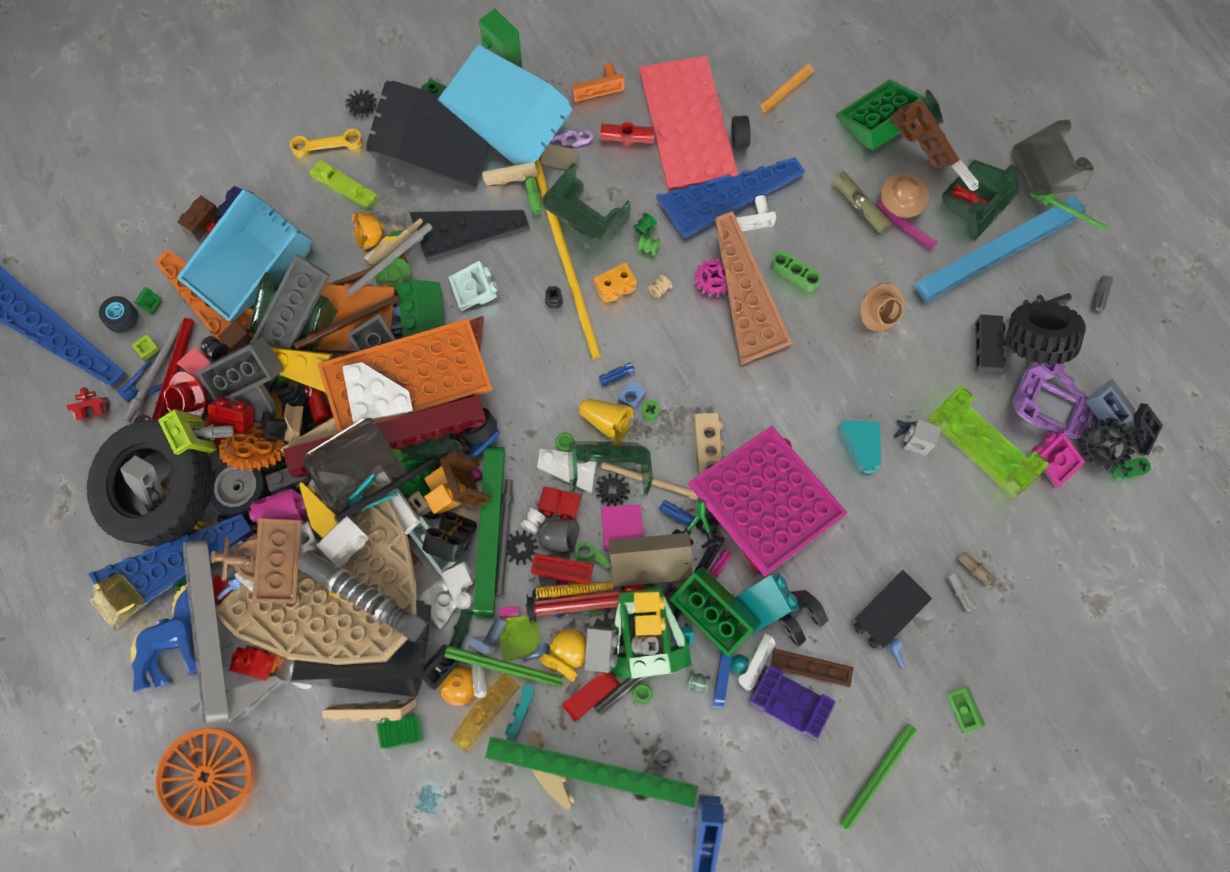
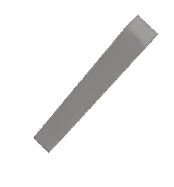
(205, 631)

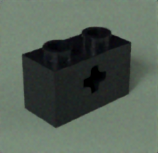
(438, 668)

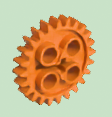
(250, 450)

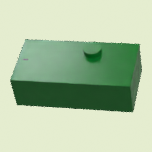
(500, 37)

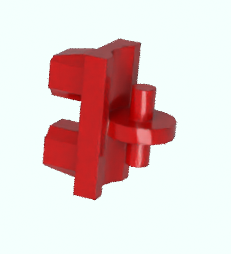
(97, 404)

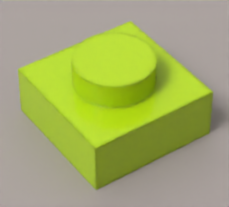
(145, 347)

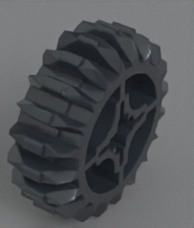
(1105, 435)

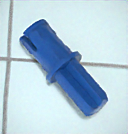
(676, 512)

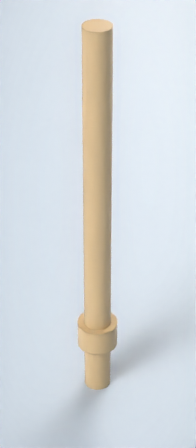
(656, 481)

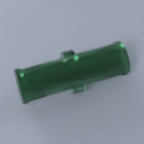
(461, 628)

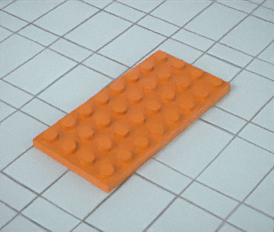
(431, 365)

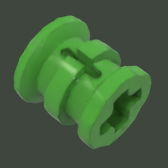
(648, 245)
(652, 406)

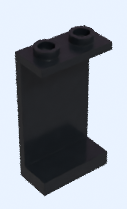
(891, 611)

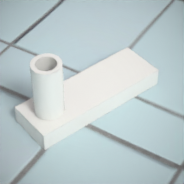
(761, 220)

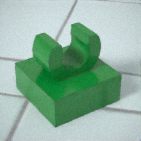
(147, 300)

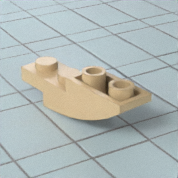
(551, 783)

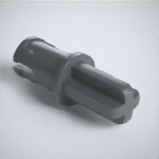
(1103, 293)

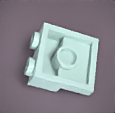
(473, 285)

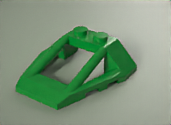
(666, 662)

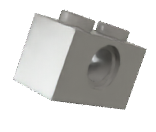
(921, 437)

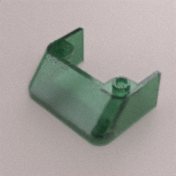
(609, 452)

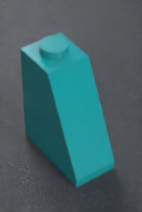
(863, 443)

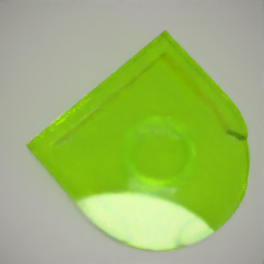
(519, 638)

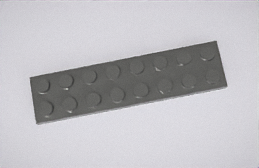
(291, 306)

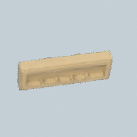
(511, 173)

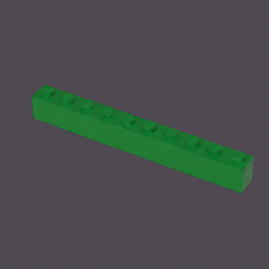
(592, 772)

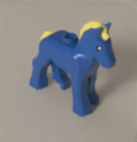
(163, 636)

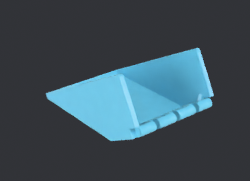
(506, 105)
(239, 251)

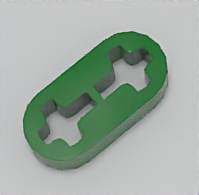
(1132, 473)

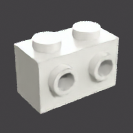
(342, 542)

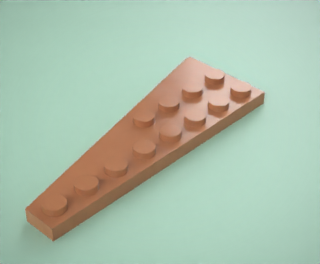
(754, 313)

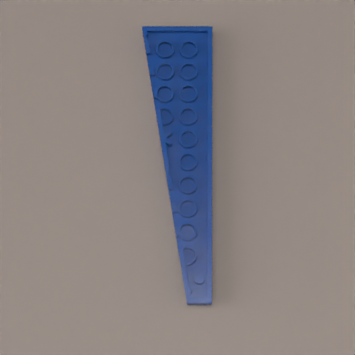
(37, 322)

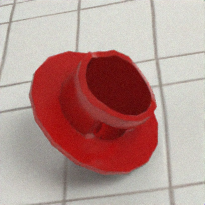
(186, 394)

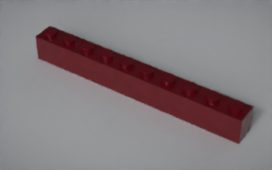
(406, 429)

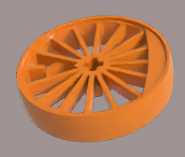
(219, 813)

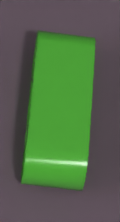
(791, 263)

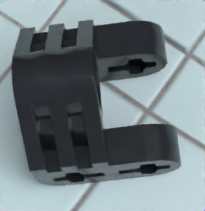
(815, 612)

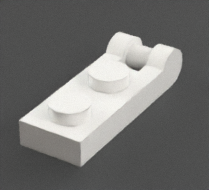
(757, 663)

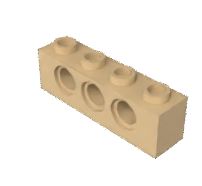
(702, 424)

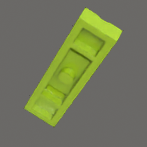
(343, 184)

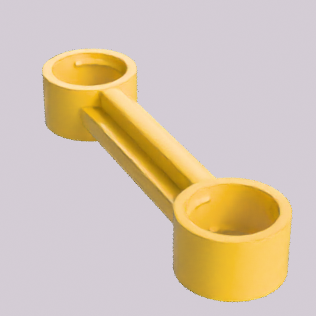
(324, 143)

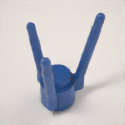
(130, 391)

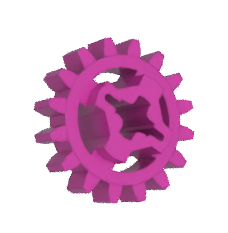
(709, 271)

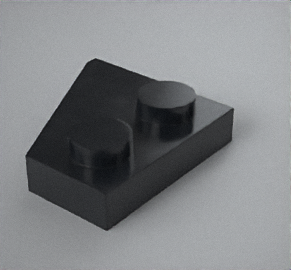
(1147, 428)

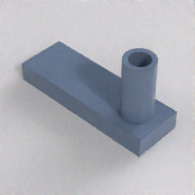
(488, 644)

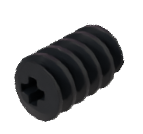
(291, 393)

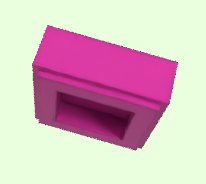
(509, 612)

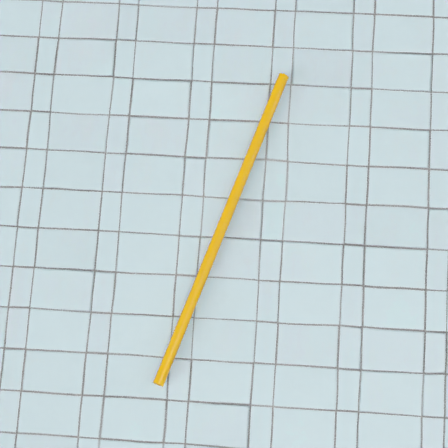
(569, 270)

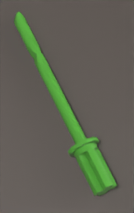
(1050, 199)

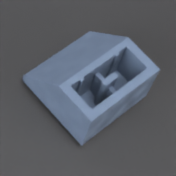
(1111, 403)

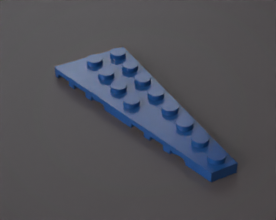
(699, 205)
(164, 565)

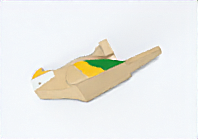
(390, 243)

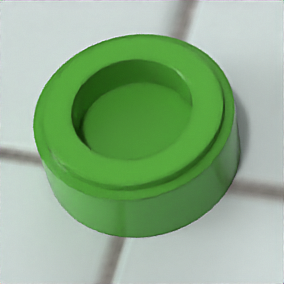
(563, 441)

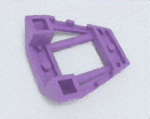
(1028, 389)

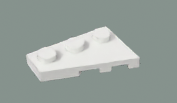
(556, 464)
(439, 599)

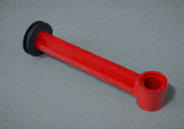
(575, 603)

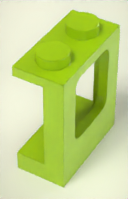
(180, 435)

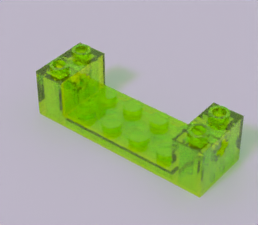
(985, 444)

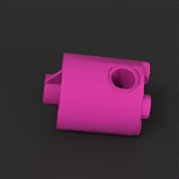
(283, 505)

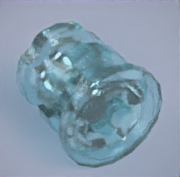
(428, 801)

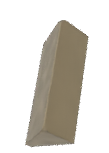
(559, 156)

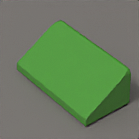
(966, 709)

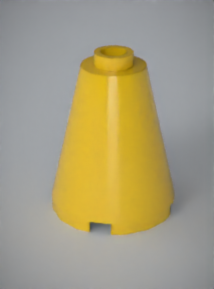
(607, 417)

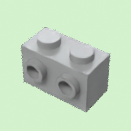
(601, 649)

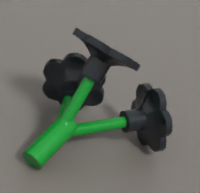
(706, 523)

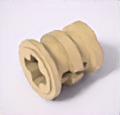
(660, 286)

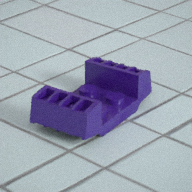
(792, 703)

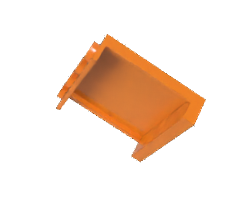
(346, 305)

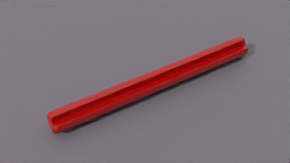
(173, 367)

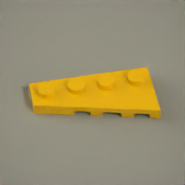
(302, 365)

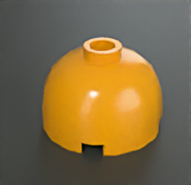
(368, 230)
(458, 686)

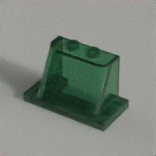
(995, 186)

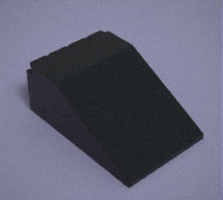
(425, 136)
(397, 675)

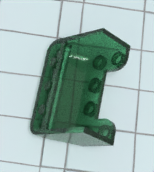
(564, 203)

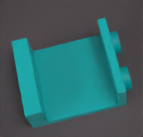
(768, 600)

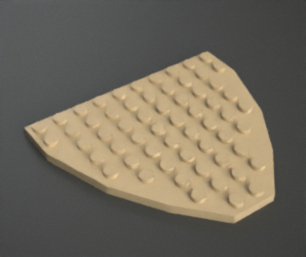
(326, 626)

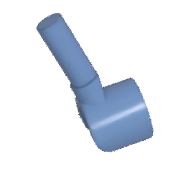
(234, 585)
(894, 647)
(542, 648)

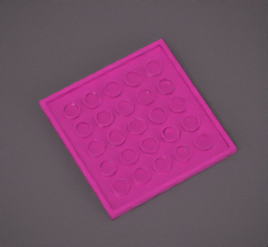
(767, 500)

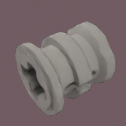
(645, 645)

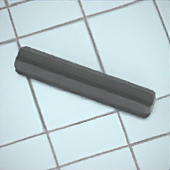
(617, 694)

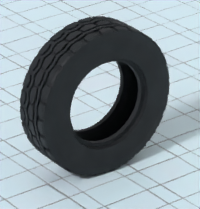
(110, 497)

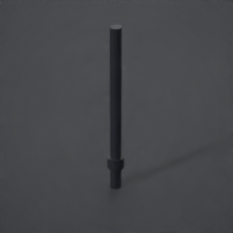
(354, 508)

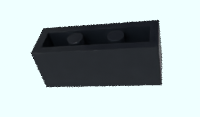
(989, 344)

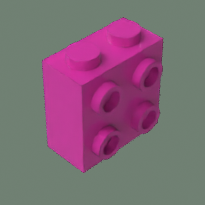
(621, 523)

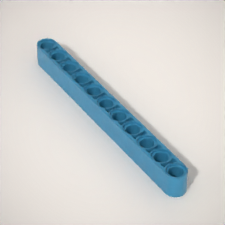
(997, 250)

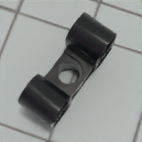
(451, 537)

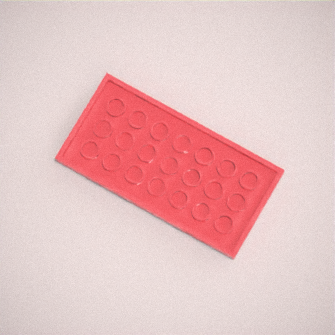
(687, 122)

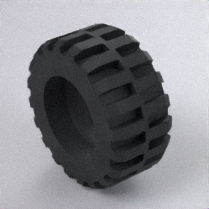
(1045, 332)

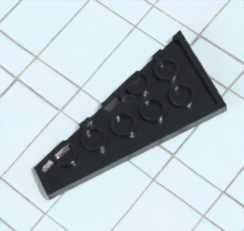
(465, 229)

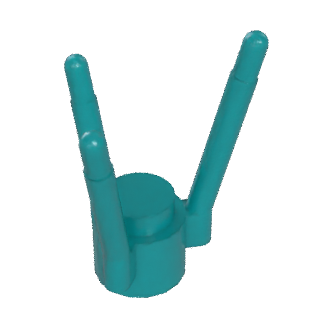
(357, 495)

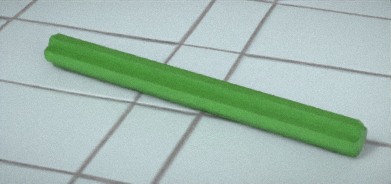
(503, 666)
(878, 777)

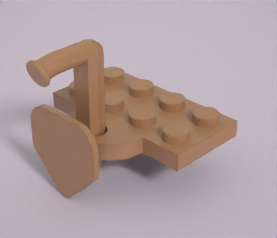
(271, 560)

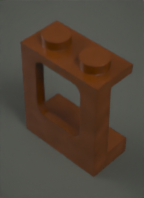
(460, 466)

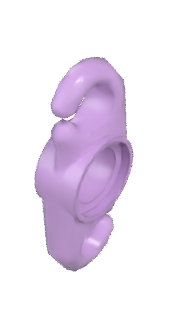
(579, 140)

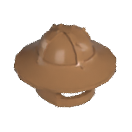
(904, 195)
(882, 307)

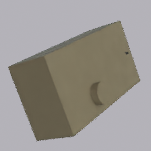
(650, 559)

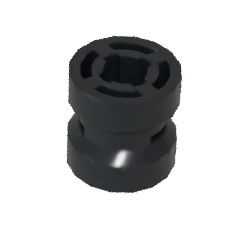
(213, 348)

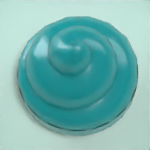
(739, 664)

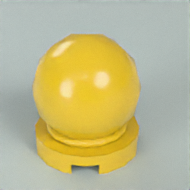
(566, 653)

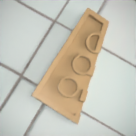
(371, 710)

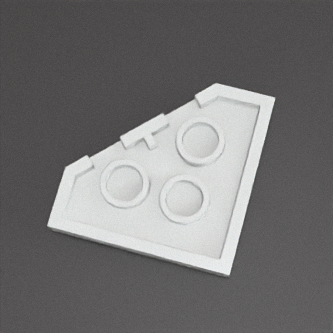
(374, 394)

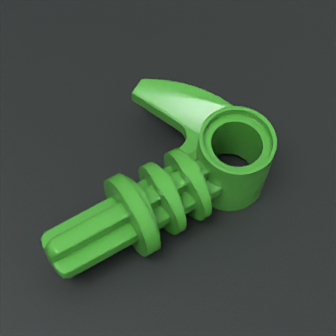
(595, 555)

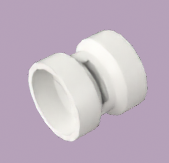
(533, 521)

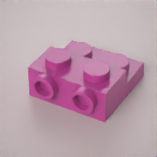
(1061, 456)

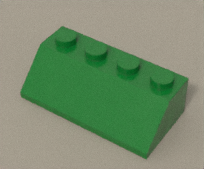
(420, 306)
(715, 611)

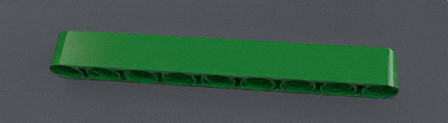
(489, 533)

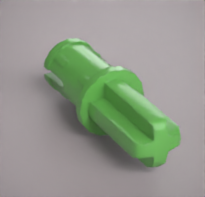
(533, 195)

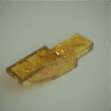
(483, 712)

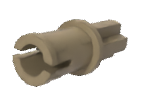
(976, 568)

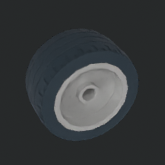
(237, 489)

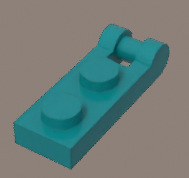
(520, 712)

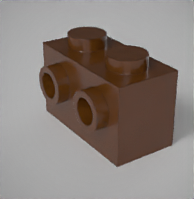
(196, 218)

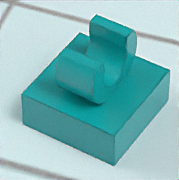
(688, 634)

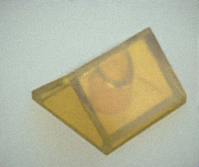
(115, 600)

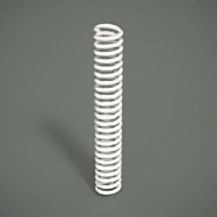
(963, 168)

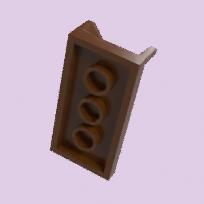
(924, 128)

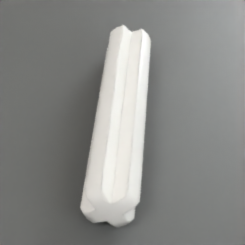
(478, 677)

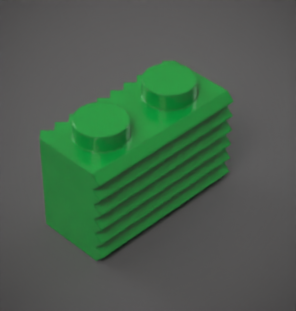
(400, 732)

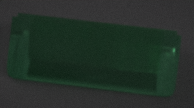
(933, 106)

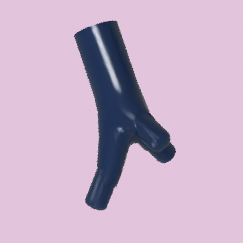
(905, 426)

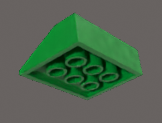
(870, 115)

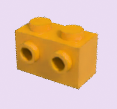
(615, 283)

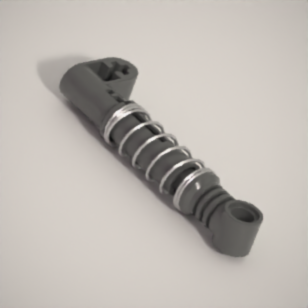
(340, 581)

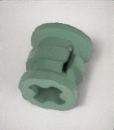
(698, 682)

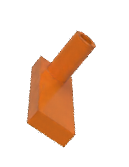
(594, 88)

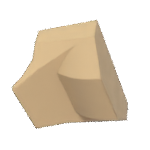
(294, 422)

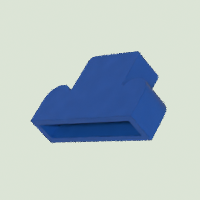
(708, 833)

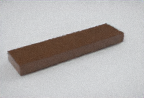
(812, 668)

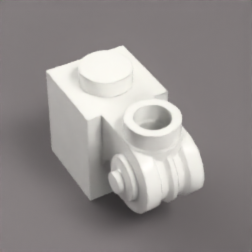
(455, 581)

